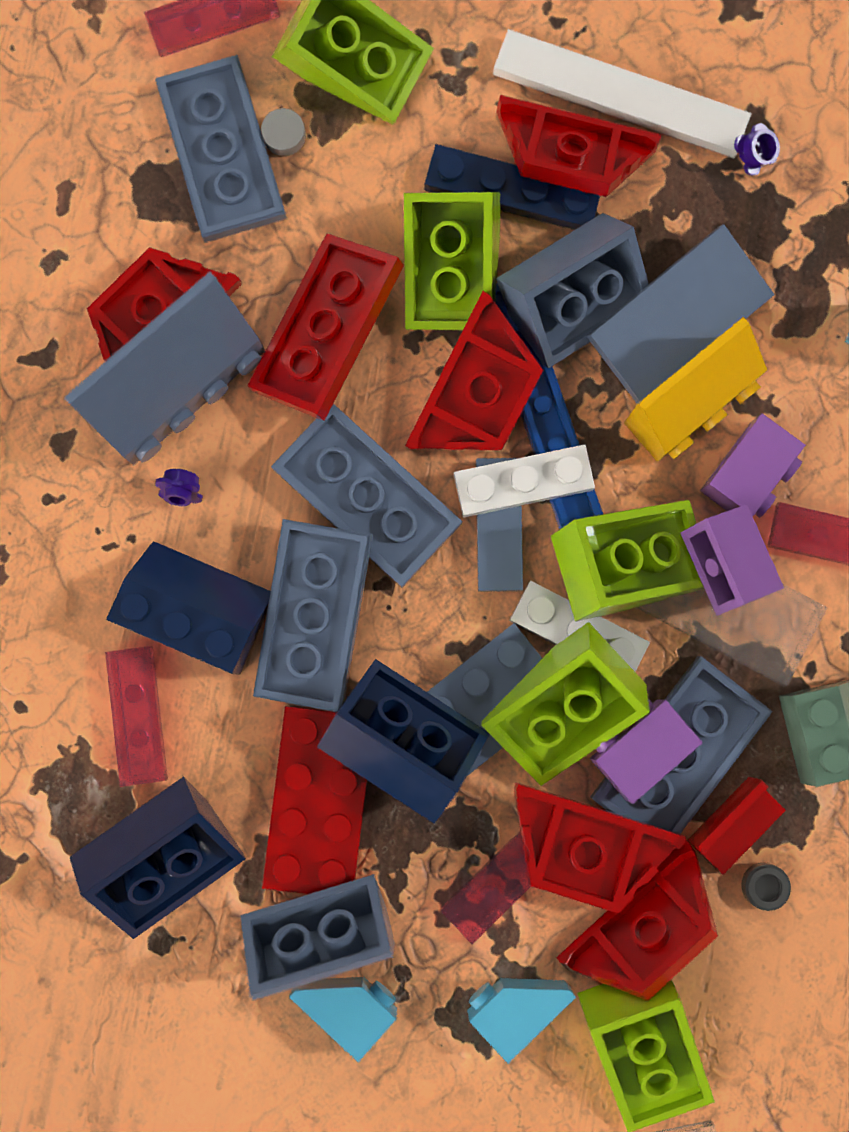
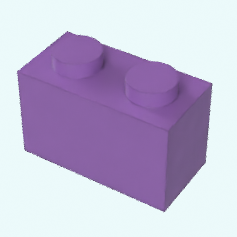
(754, 467)
(731, 559)
(645, 751)

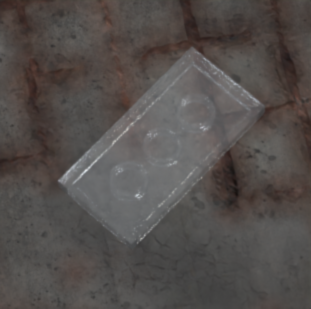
(761, 635)

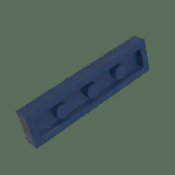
(467, 172)

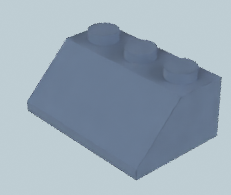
(573, 286)
(316, 937)

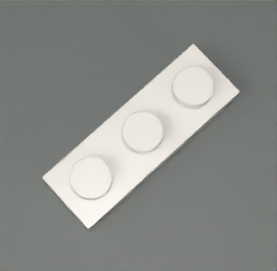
(524, 481)
(553, 620)

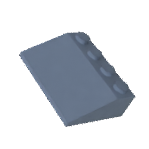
(168, 371)

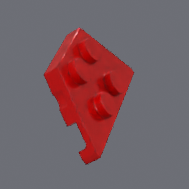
(572, 147)
(144, 294)
(479, 387)
(588, 850)
(652, 935)

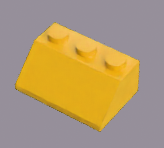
(699, 393)

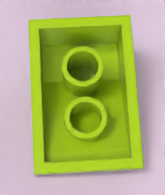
(354, 54)
(449, 256)
(626, 559)
(568, 705)
(646, 1053)

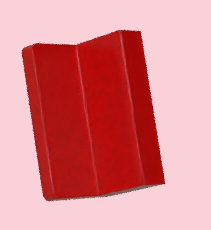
(736, 824)

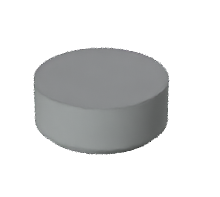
(283, 132)

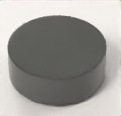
(766, 886)

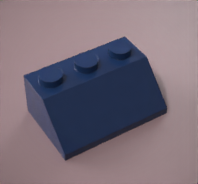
(191, 607)
(404, 741)
(155, 859)

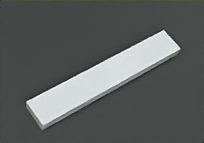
(620, 93)

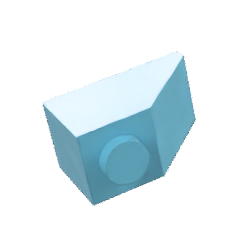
(348, 1010)
(517, 1011)

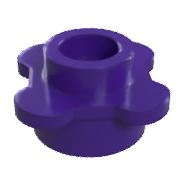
(766, 149)
(179, 487)

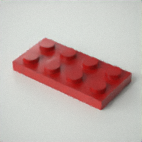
(325, 326)
(313, 810)

